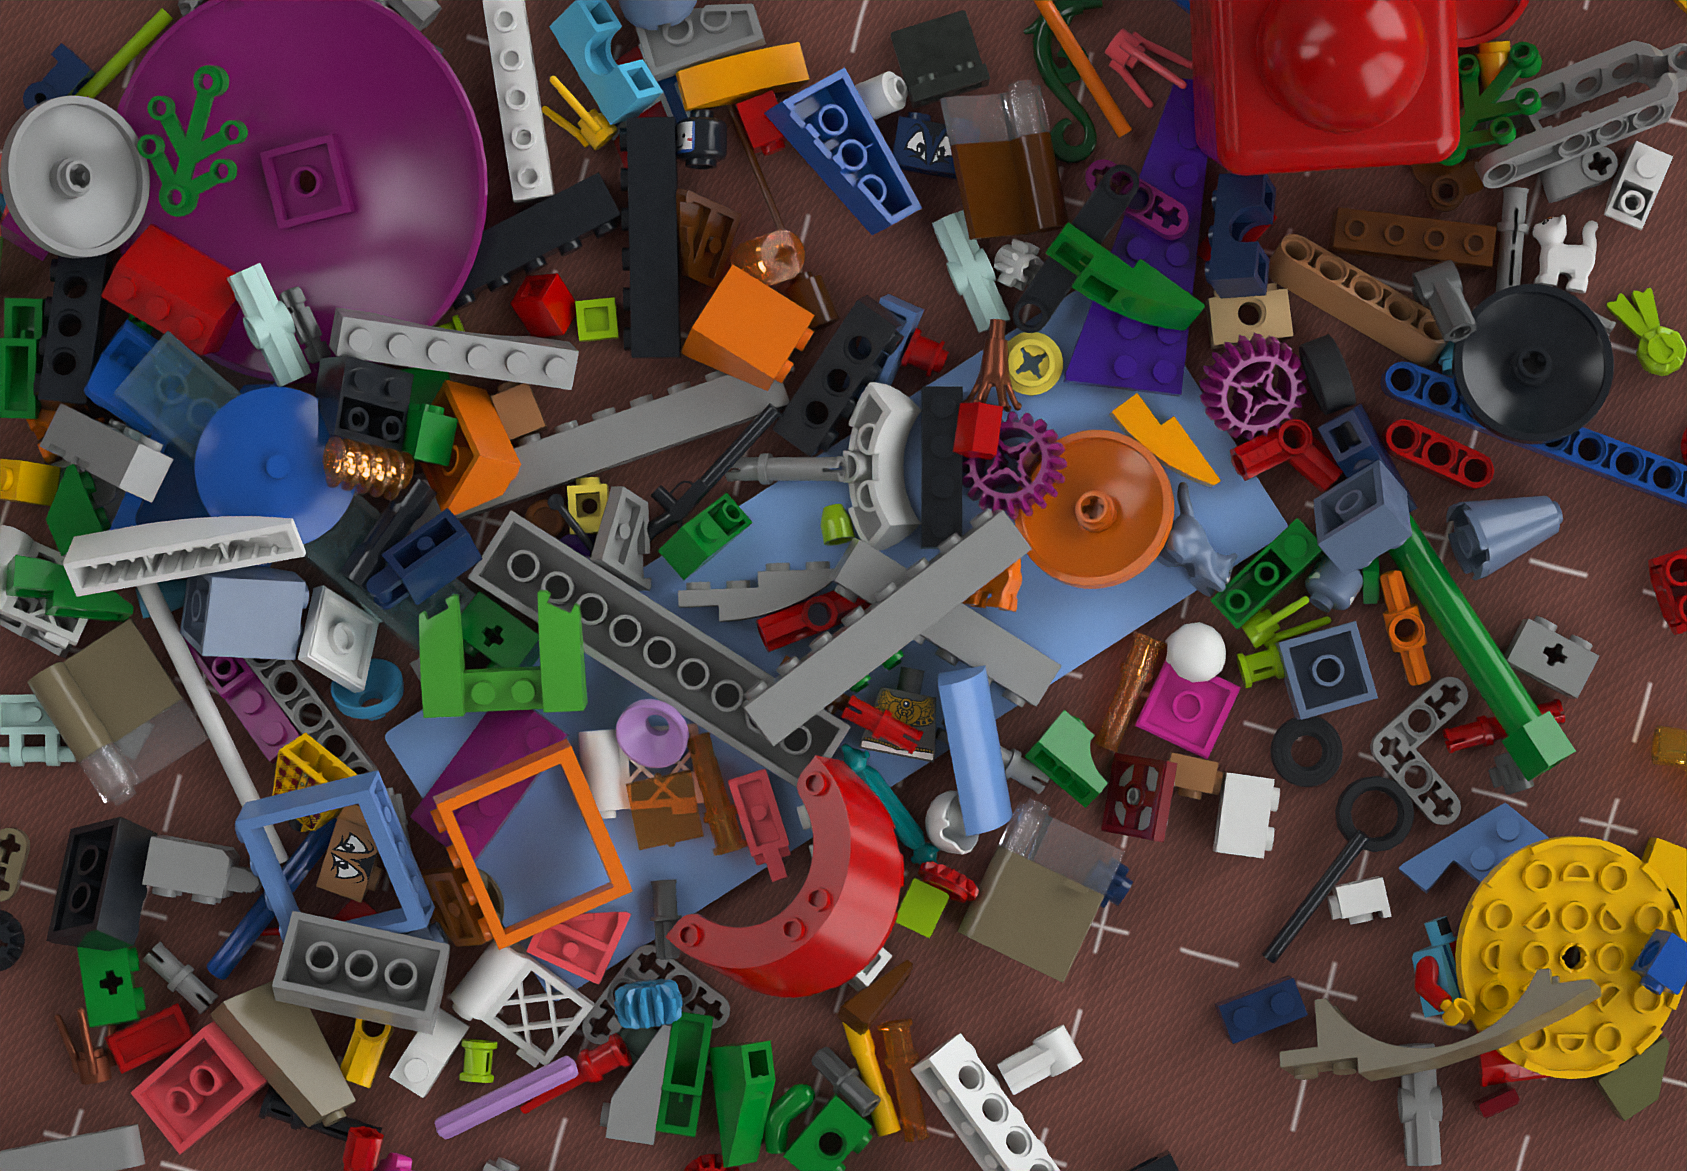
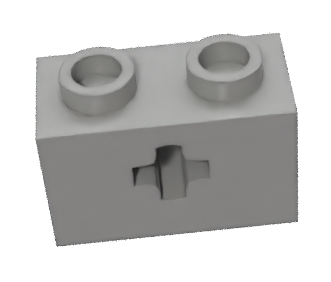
(1527, 657)

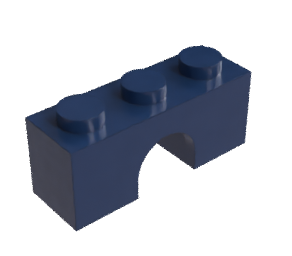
(1239, 205)

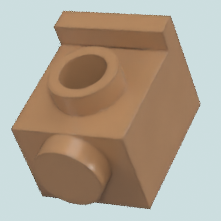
(1196, 776)

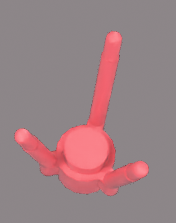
(1129, 50)

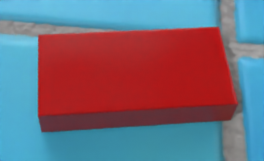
(149, 1038)

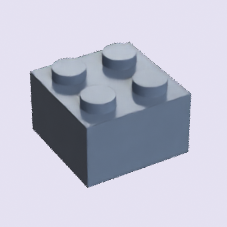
(1362, 518)
(1326, 671)

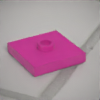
(1187, 711)

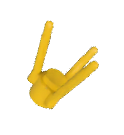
(594, 125)

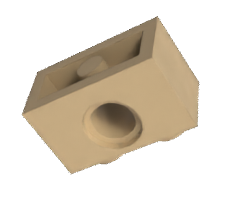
(1272, 321)

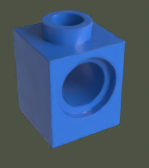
(1663, 963)

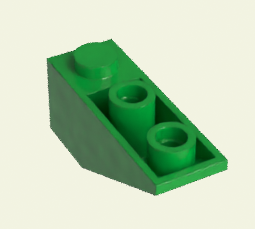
(1269, 573)
(743, 1095)

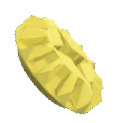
(1050, 368)

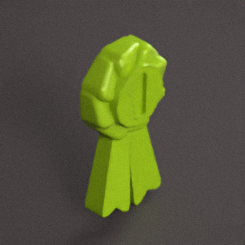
(1659, 348)

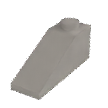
(637, 1099)

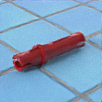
(1488, 730)

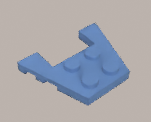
(1474, 847)

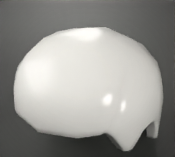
(1196, 652)
(946, 825)

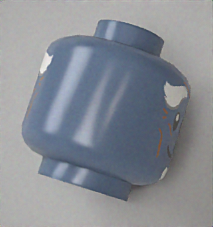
(1330, 587)

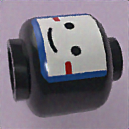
(701, 140)

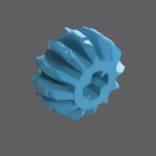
(648, 1003)

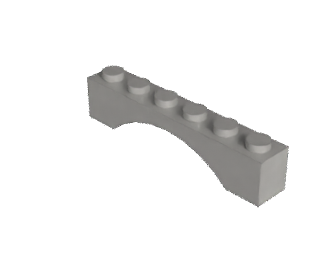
(453, 351)

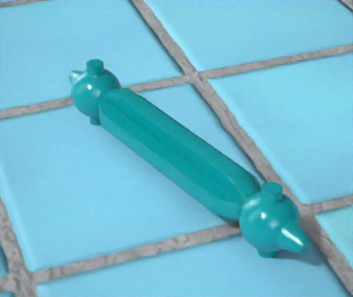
(906, 827)

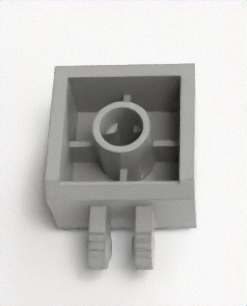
(196, 868)

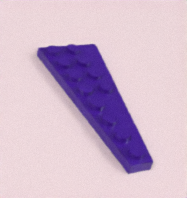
(1121, 350)

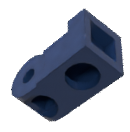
(62, 80)

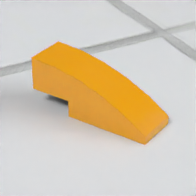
(742, 77)
(1166, 441)

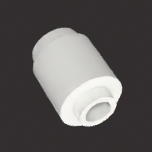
(883, 94)

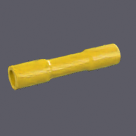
(864, 1053)

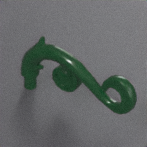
(1058, 78)

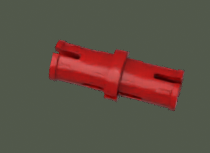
(882, 724)

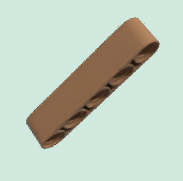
(1356, 299)

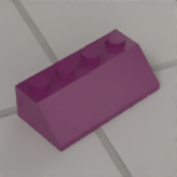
(492, 744)

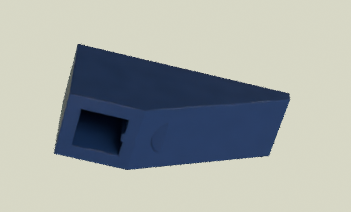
(1357, 445)

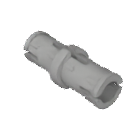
(180, 978)

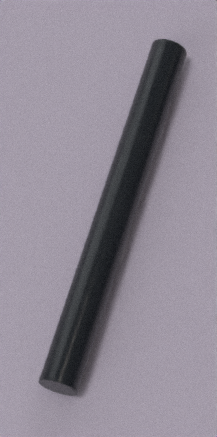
(1316, 896)

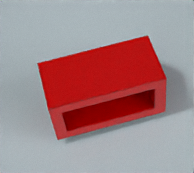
(978, 430)

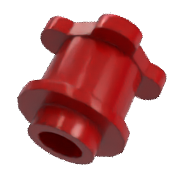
(925, 354)

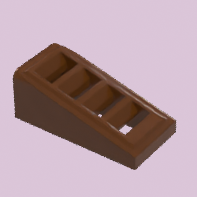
(868, 1004)

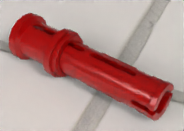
(591, 1067)

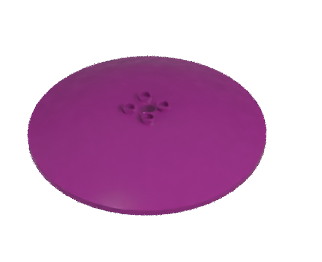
(361, 109)

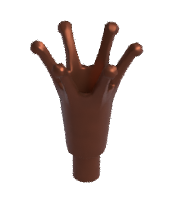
(994, 369)

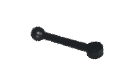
(556, 502)

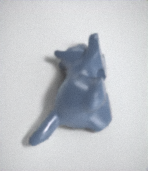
(1190, 548)

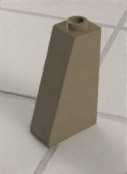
(288, 1053)

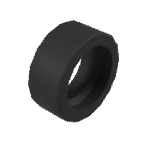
(1327, 374)
(1391, 788)

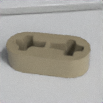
(16, 863)

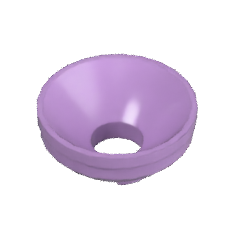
(646, 744)

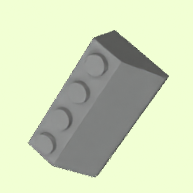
(361, 972)

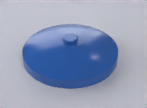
(267, 461)

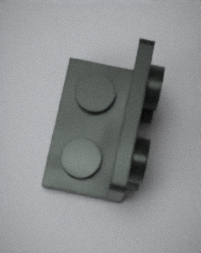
(939, 59)

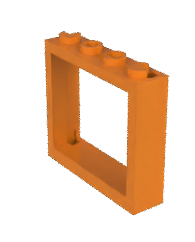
(500, 778)

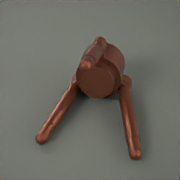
(93, 1063)

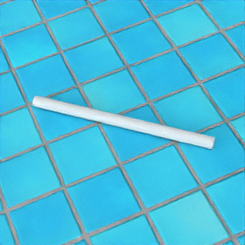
(204, 704)

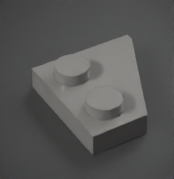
(624, 538)

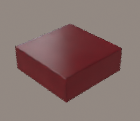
(1496, 1102)

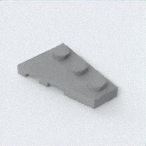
(701, 38)

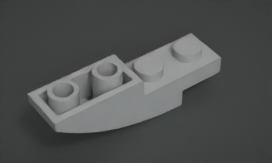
(776, 591)

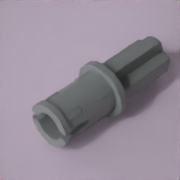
(664, 917)
(845, 1081)

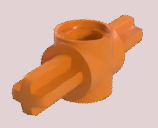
(1401, 608)

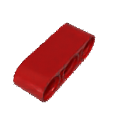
(1457, 455)

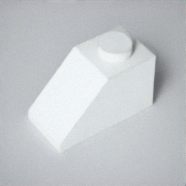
(429, 1054)

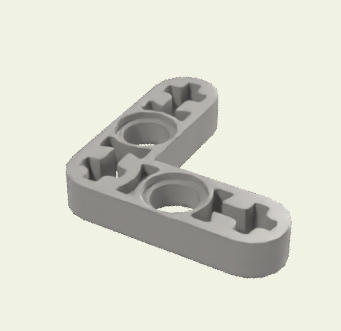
(1410, 740)
(631, 973)

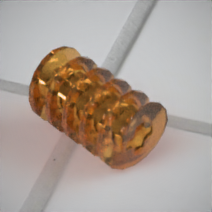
(770, 257)
(366, 468)

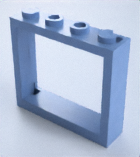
(385, 829)

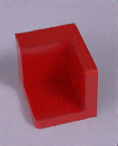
(544, 305)

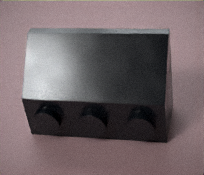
(101, 886)

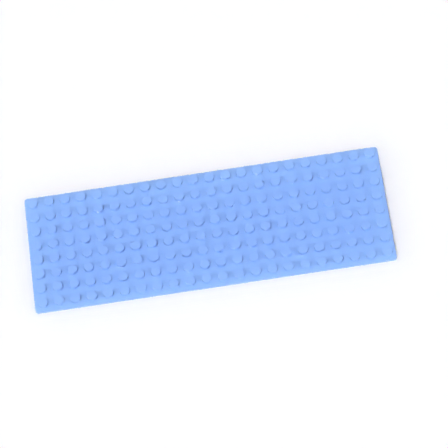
(545, 847)

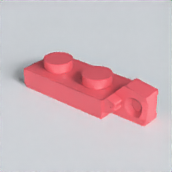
(761, 821)

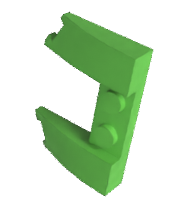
(552, 686)

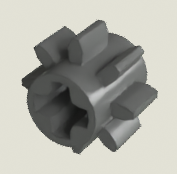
(1508, 775)

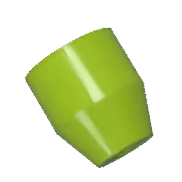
(836, 525)

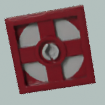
(1139, 797)

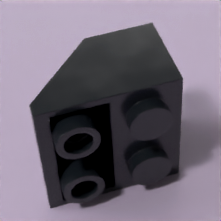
(364, 400)

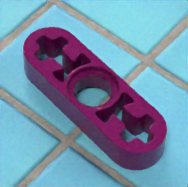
(1167, 206)

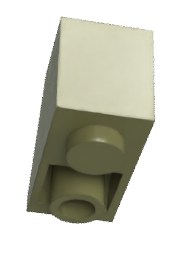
(1635, 1081)

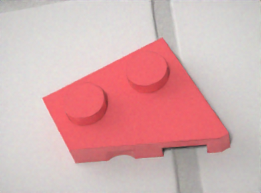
(582, 943)

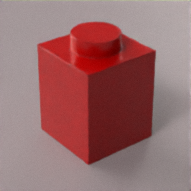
(758, 128)

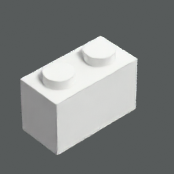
(1245, 815)

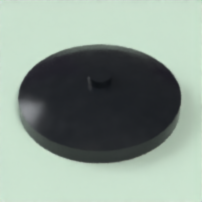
(1533, 364)

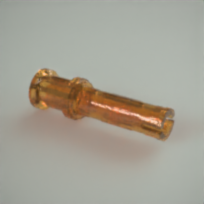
(1136, 672)
(719, 811)
(901, 1059)

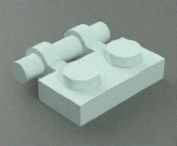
(26, 716)

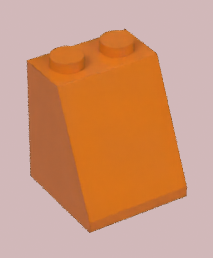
(749, 331)

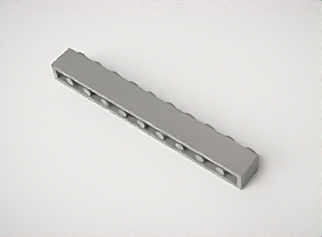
(627, 436)

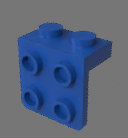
(113, 366)

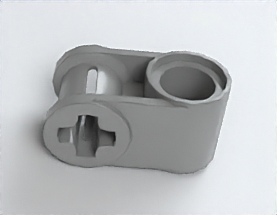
(1575, 176)

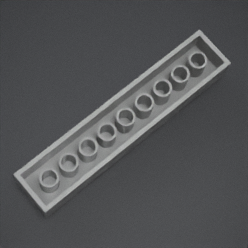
(648, 644)

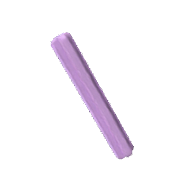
(506, 1097)

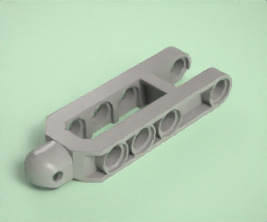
(1548, 146)

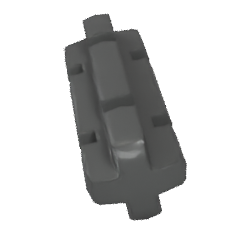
(305, 325)

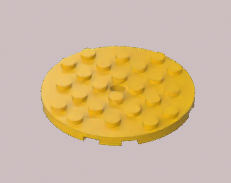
(1526, 920)

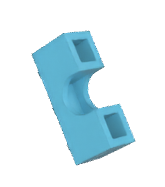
(586, 38)

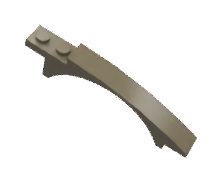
(1345, 1048)

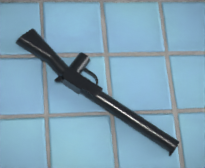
(679, 509)

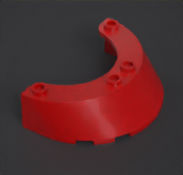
(840, 911)

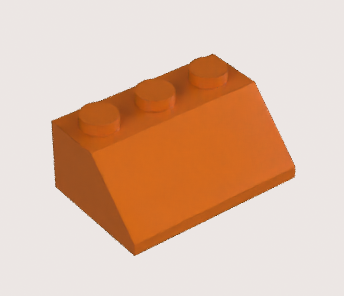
(481, 452)

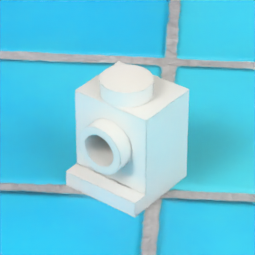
(1358, 900)

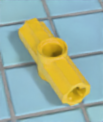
(364, 1054)

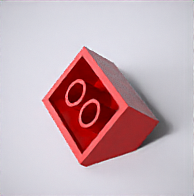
(175, 290)

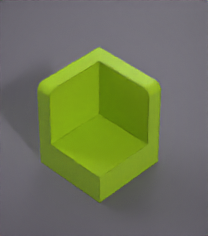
(921, 907)

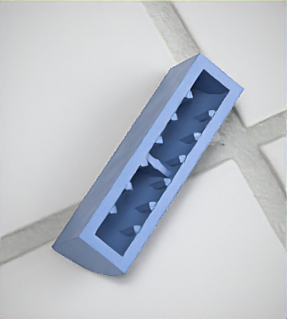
(975, 749)

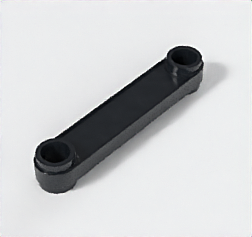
(1093, 219)

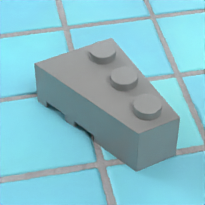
(108, 451)

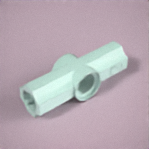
(970, 271)
(269, 325)

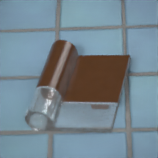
(1005, 162)

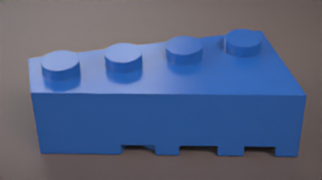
(846, 150)

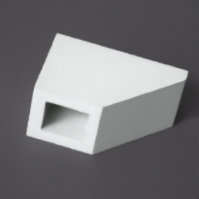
(1637, 184)

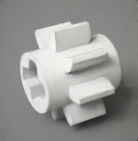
(1017, 264)

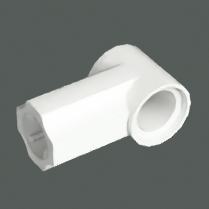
(1047, 1056)

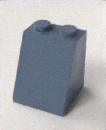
(245, 613)

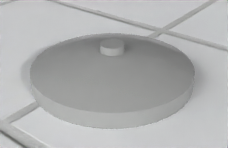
(74, 177)

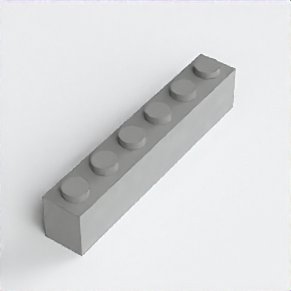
(959, 634)

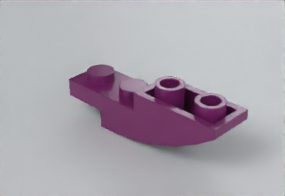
(249, 701)

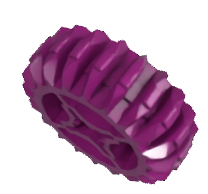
(1246, 366)
(1026, 456)

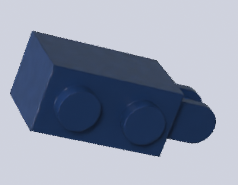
(424, 562)

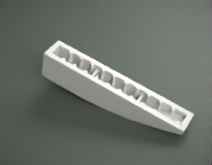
(177, 550)

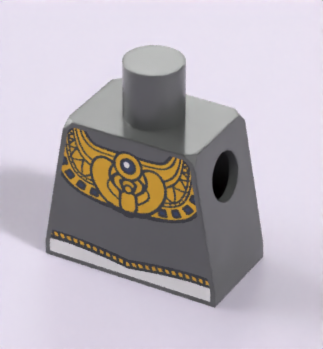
(911, 709)

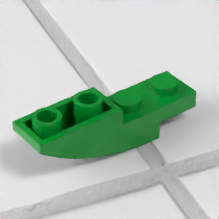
(1132, 292)

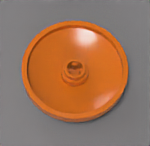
(1106, 514)

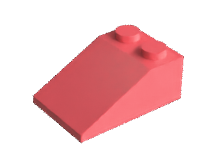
(198, 1087)

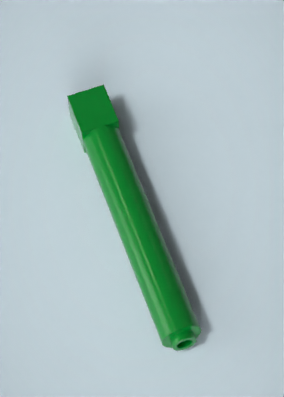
(1533, 738)

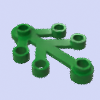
(1484, 107)
(190, 145)

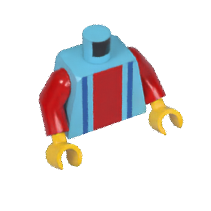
(1437, 976)

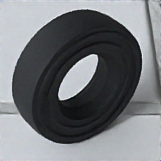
(1306, 776)

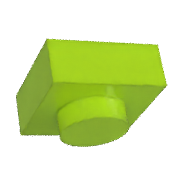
(597, 319)

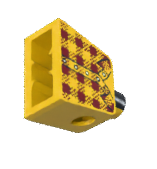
(304, 765)

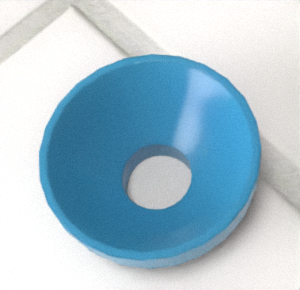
(382, 682)

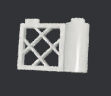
(14, 543)
(608, 769)
(494, 981)

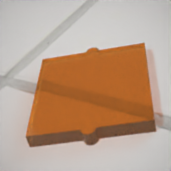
(664, 809)

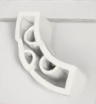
(876, 466)

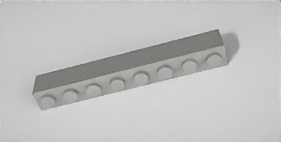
(885, 626)

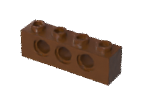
(1411, 239)

